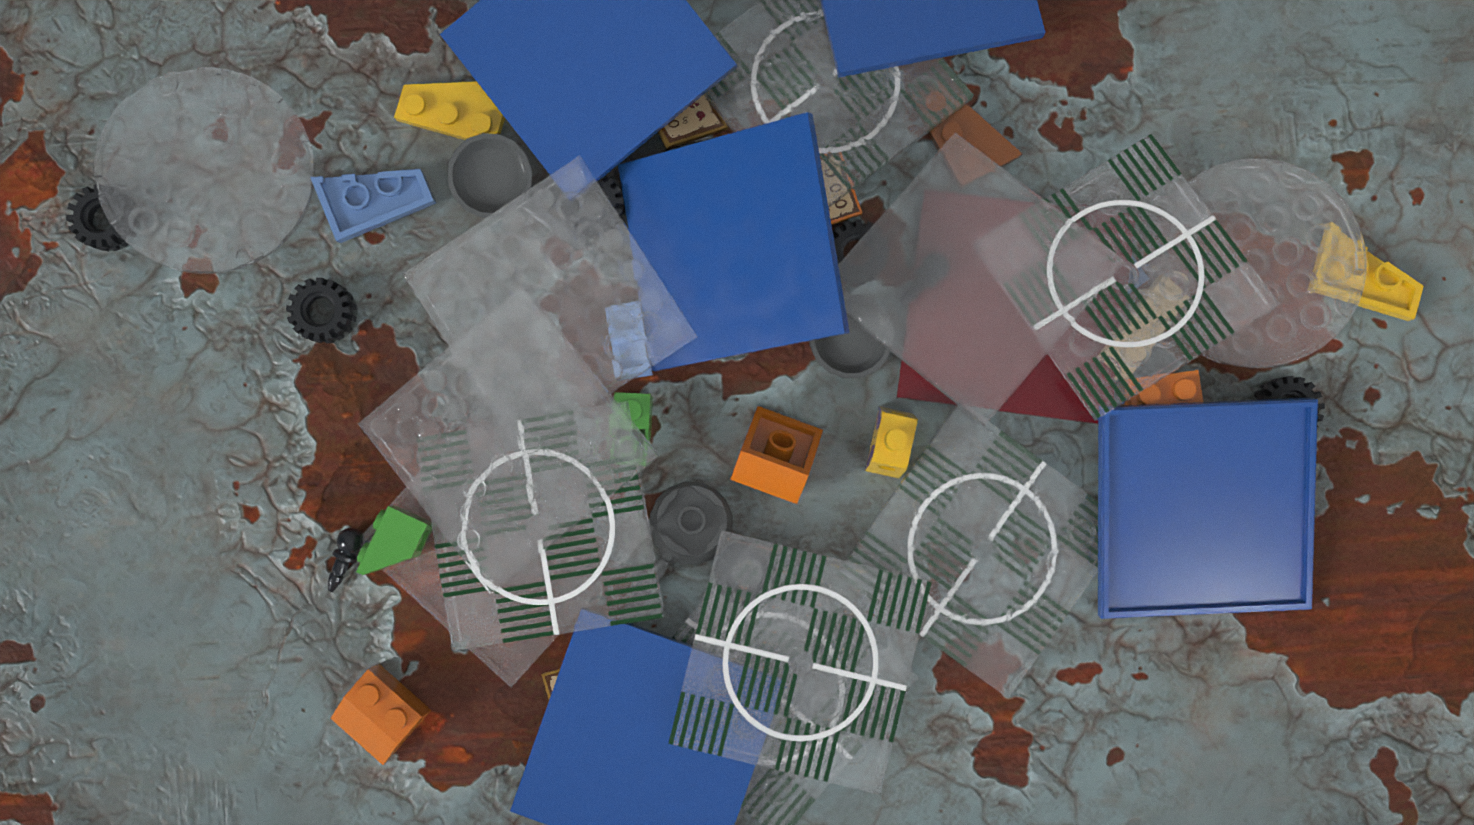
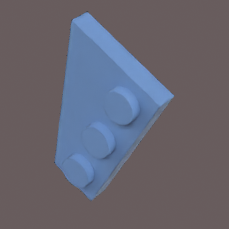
(369, 201)

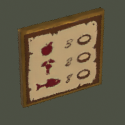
(692, 124)

